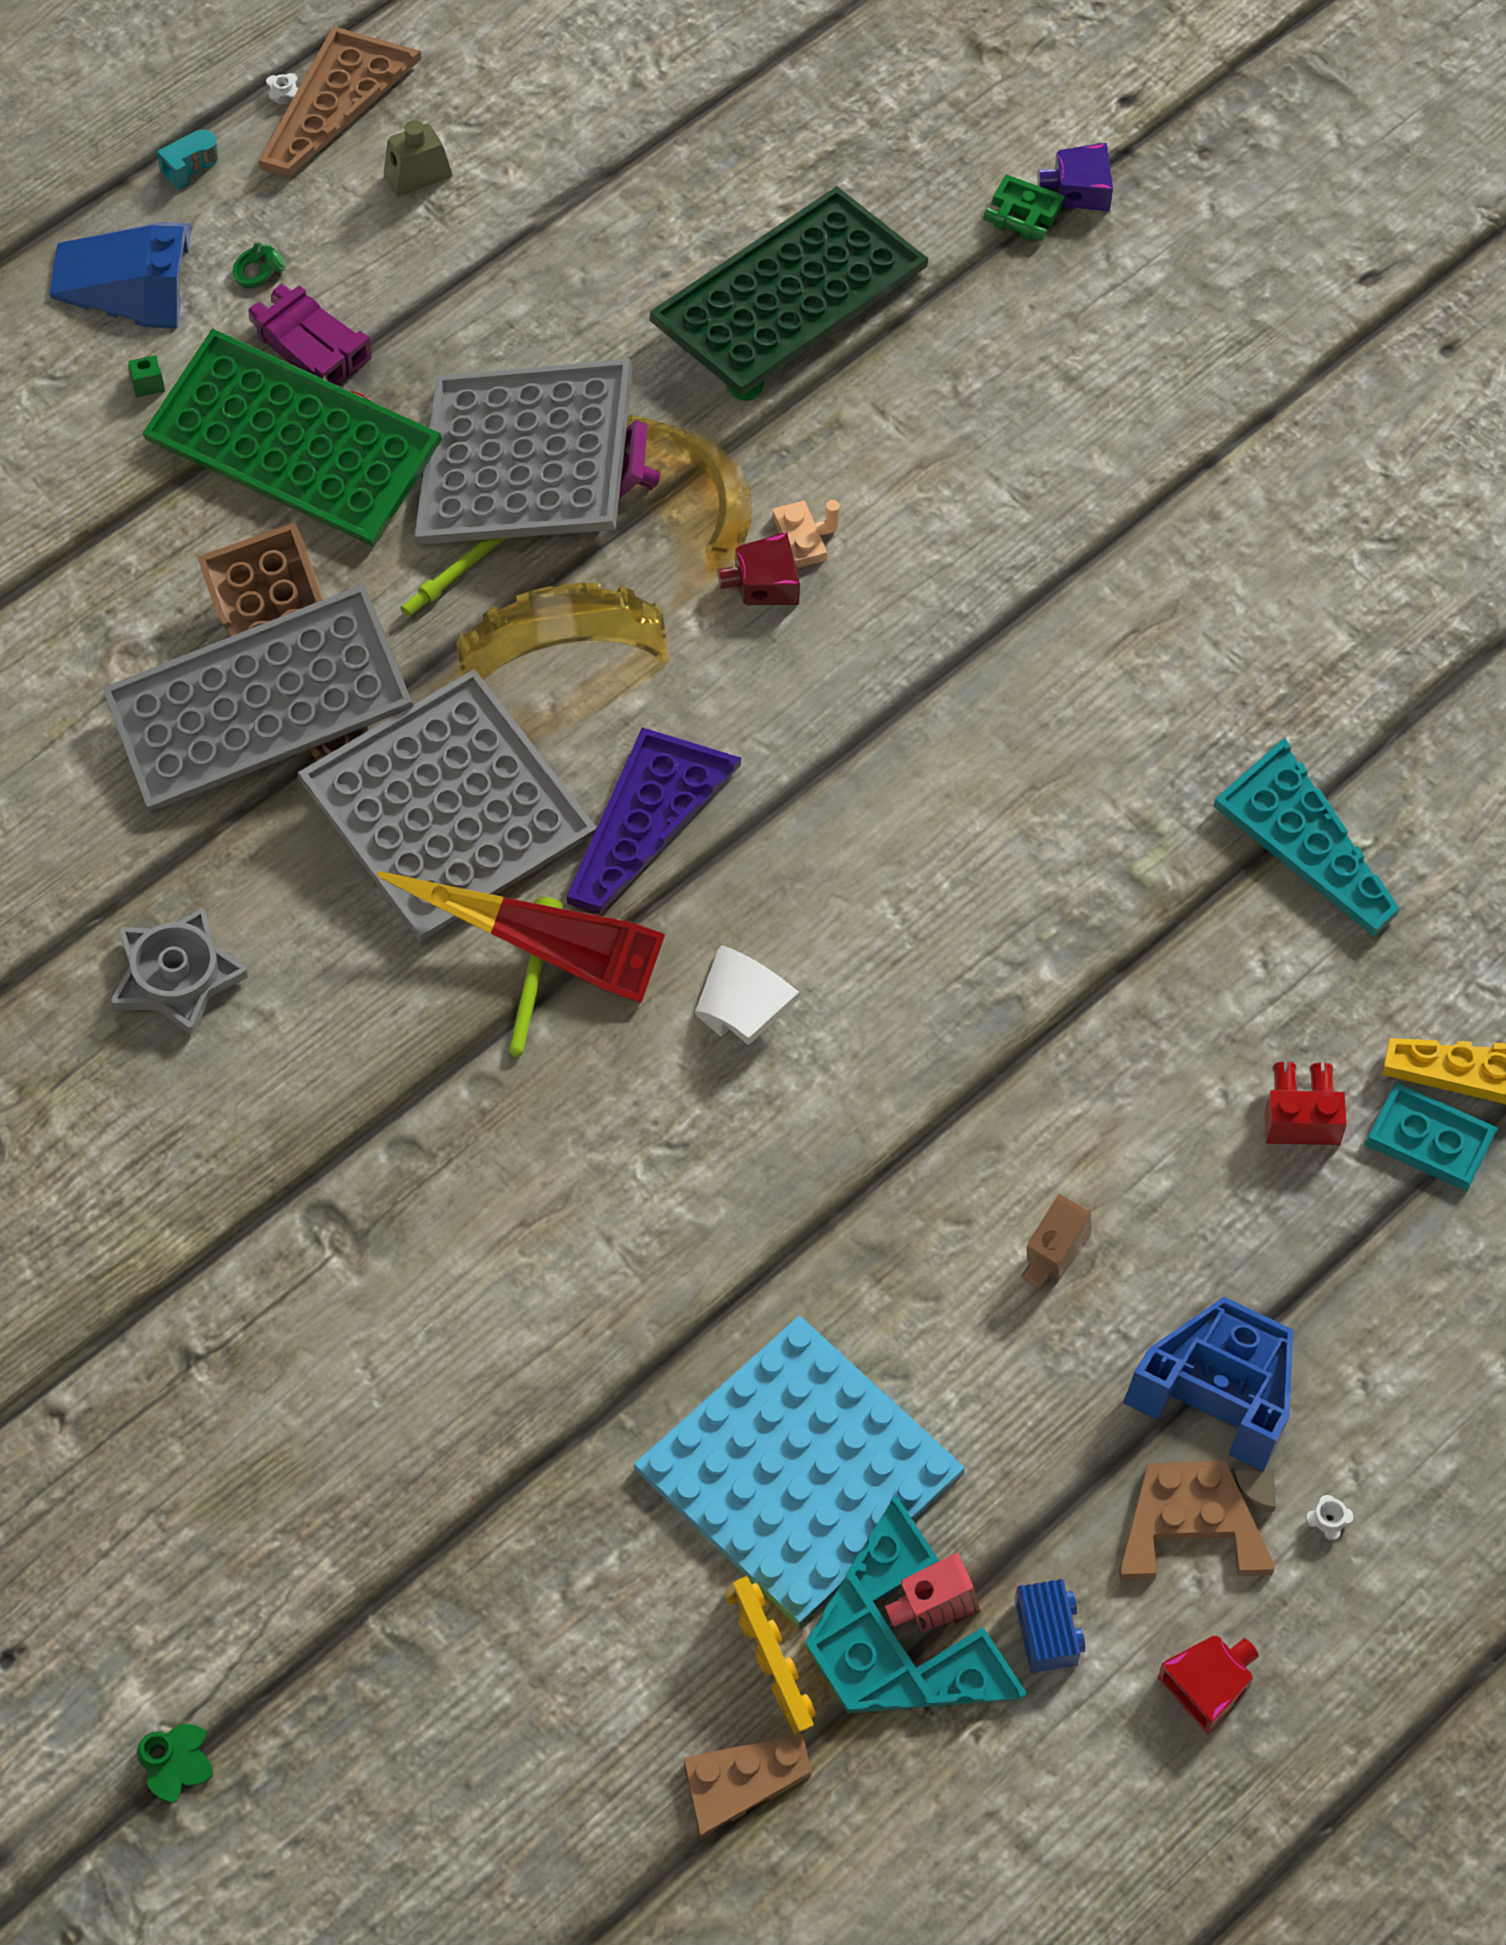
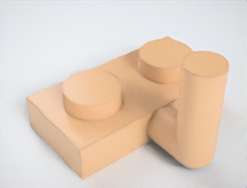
(804, 533)

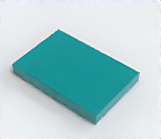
(1431, 1136)

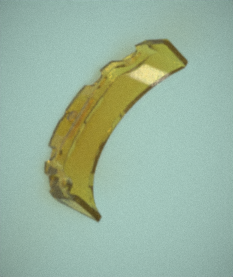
(724, 476)
(560, 617)

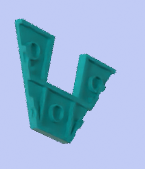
(865, 1658)

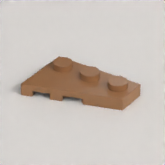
(741, 1777)

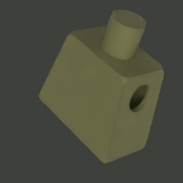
(415, 159)

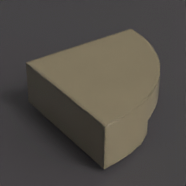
(1257, 1487)

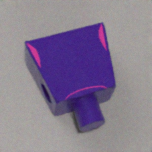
(1081, 176)

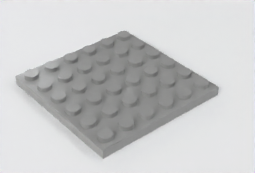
(526, 452)
(447, 800)

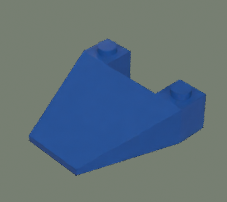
(1228, 1367)

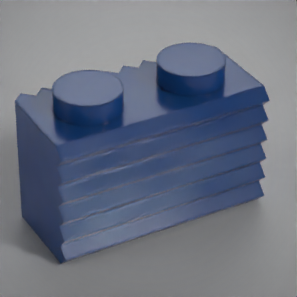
(1048, 1625)

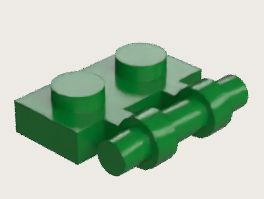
(1028, 201)

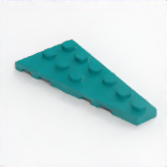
(1301, 829)

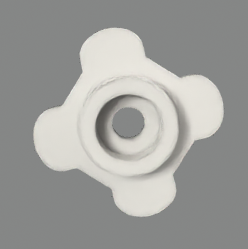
(282, 88)
(1330, 1506)

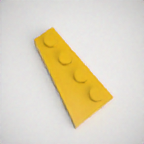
(1453, 1068)
(754, 1624)

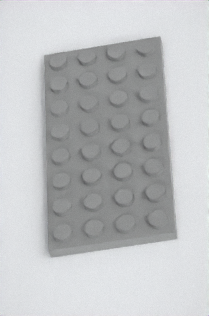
(257, 697)

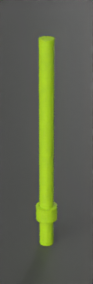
(431, 590)

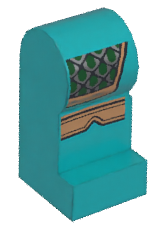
(188, 156)

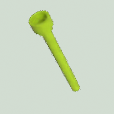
(528, 993)

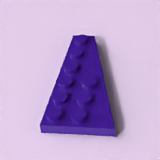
(652, 801)

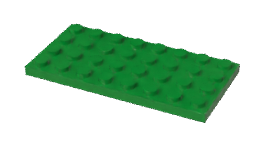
(292, 437)

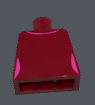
(764, 572)

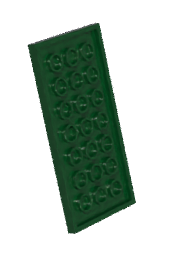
(788, 290)

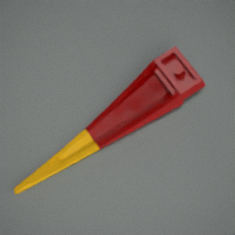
(594, 948)

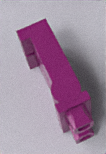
(309, 335)

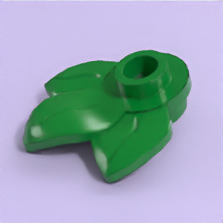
(180, 1764)

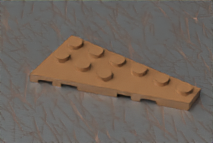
(338, 87)

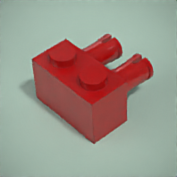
(1305, 1116)

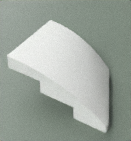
(742, 996)

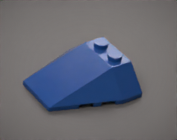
(125, 272)

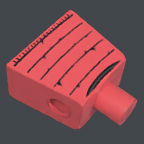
(935, 1595)

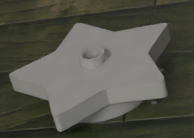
(175, 970)

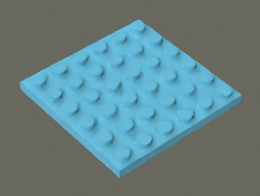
(796, 1468)

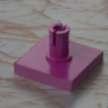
(633, 466)

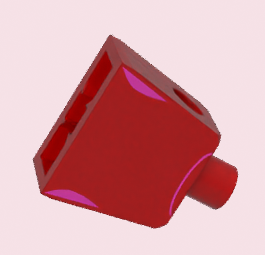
(1209, 1679)

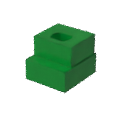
(146, 376)

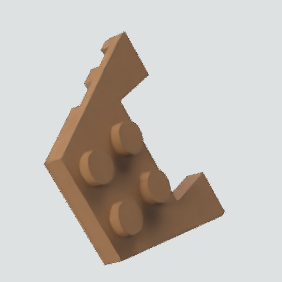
(1192, 1503)

